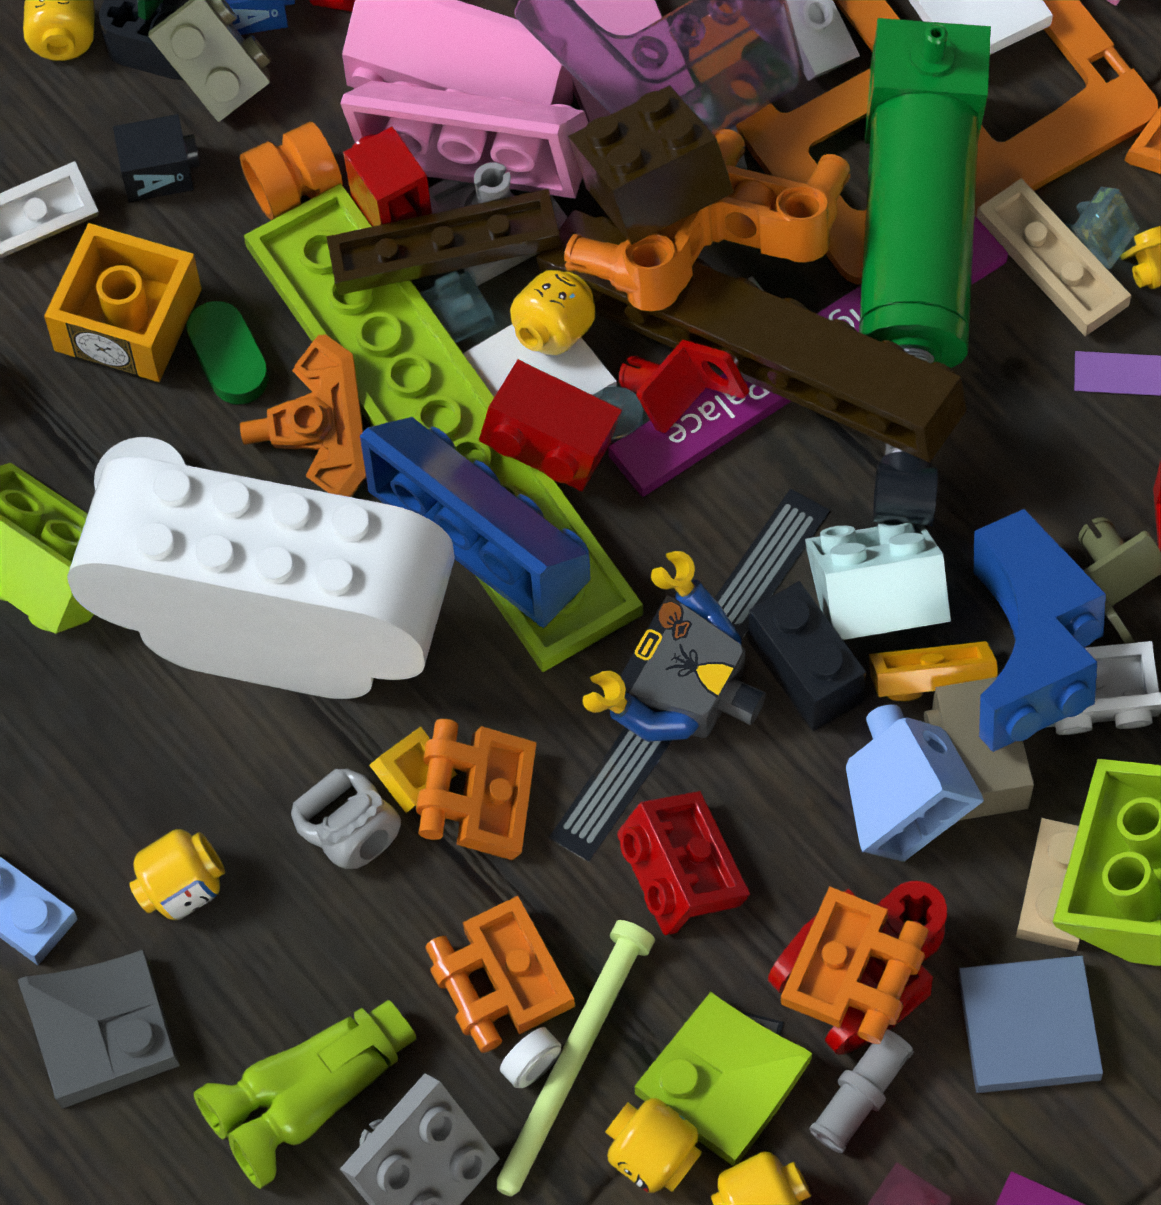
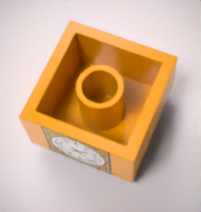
(123, 302)

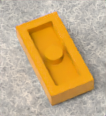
(911, 672)

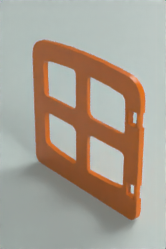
(1041, 153)

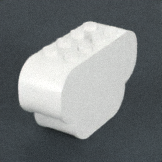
(262, 577)

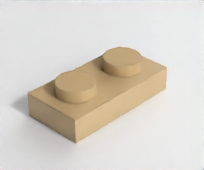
(1044, 886)

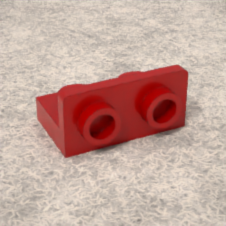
(680, 860)

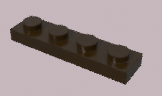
(443, 242)

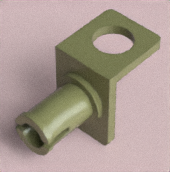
(1119, 565)

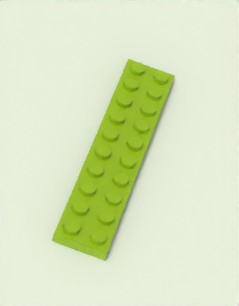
(417, 371)

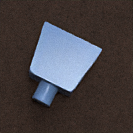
(907, 785)

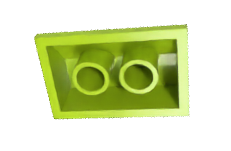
(37, 550)
(1116, 864)

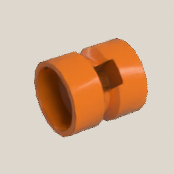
(289, 171)

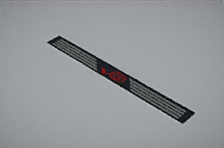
(632, 758)

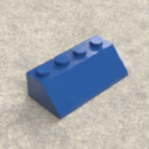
(491, 529)

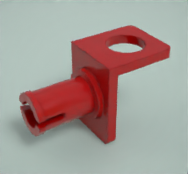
(676, 383)

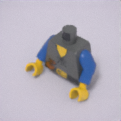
(682, 667)

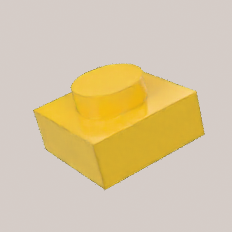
(404, 770)

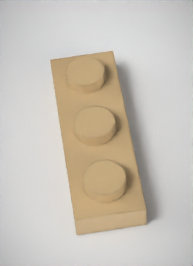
(1053, 257)

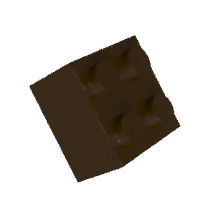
(651, 164)

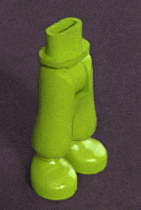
(302, 1087)

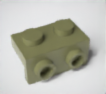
(213, 55)

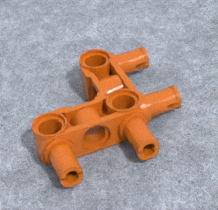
(763, 213)

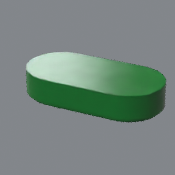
(227, 352)

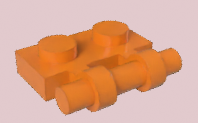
(495, 788)
(836, 956)
(516, 964)

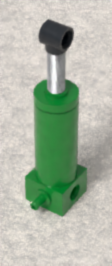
(920, 215)

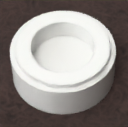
(531, 1058)

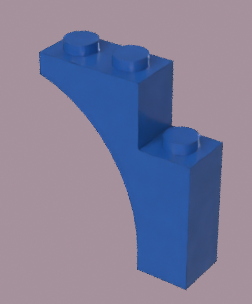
(1052, 617)

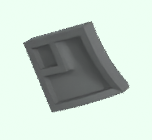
(99, 1026)

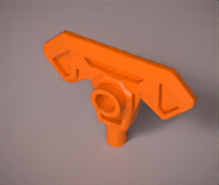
(321, 420)

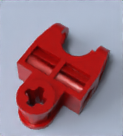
(908, 899)

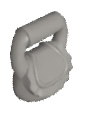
(356, 829)

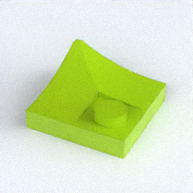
(725, 1076)

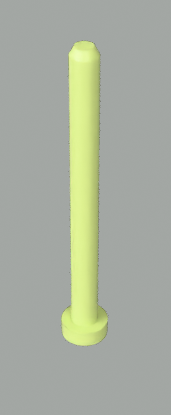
(630, 942)

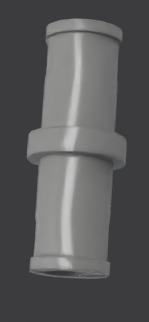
(861, 1091)

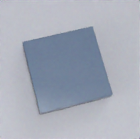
(1030, 1024)

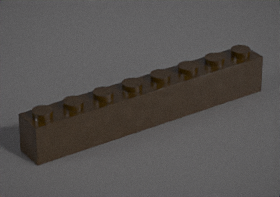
(789, 349)

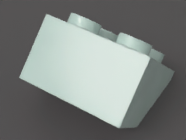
(878, 578)

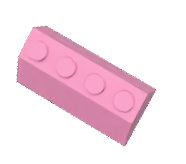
(451, 48)
(460, 132)

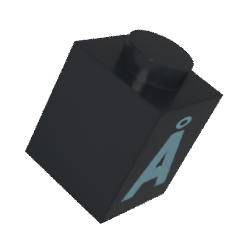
(155, 157)

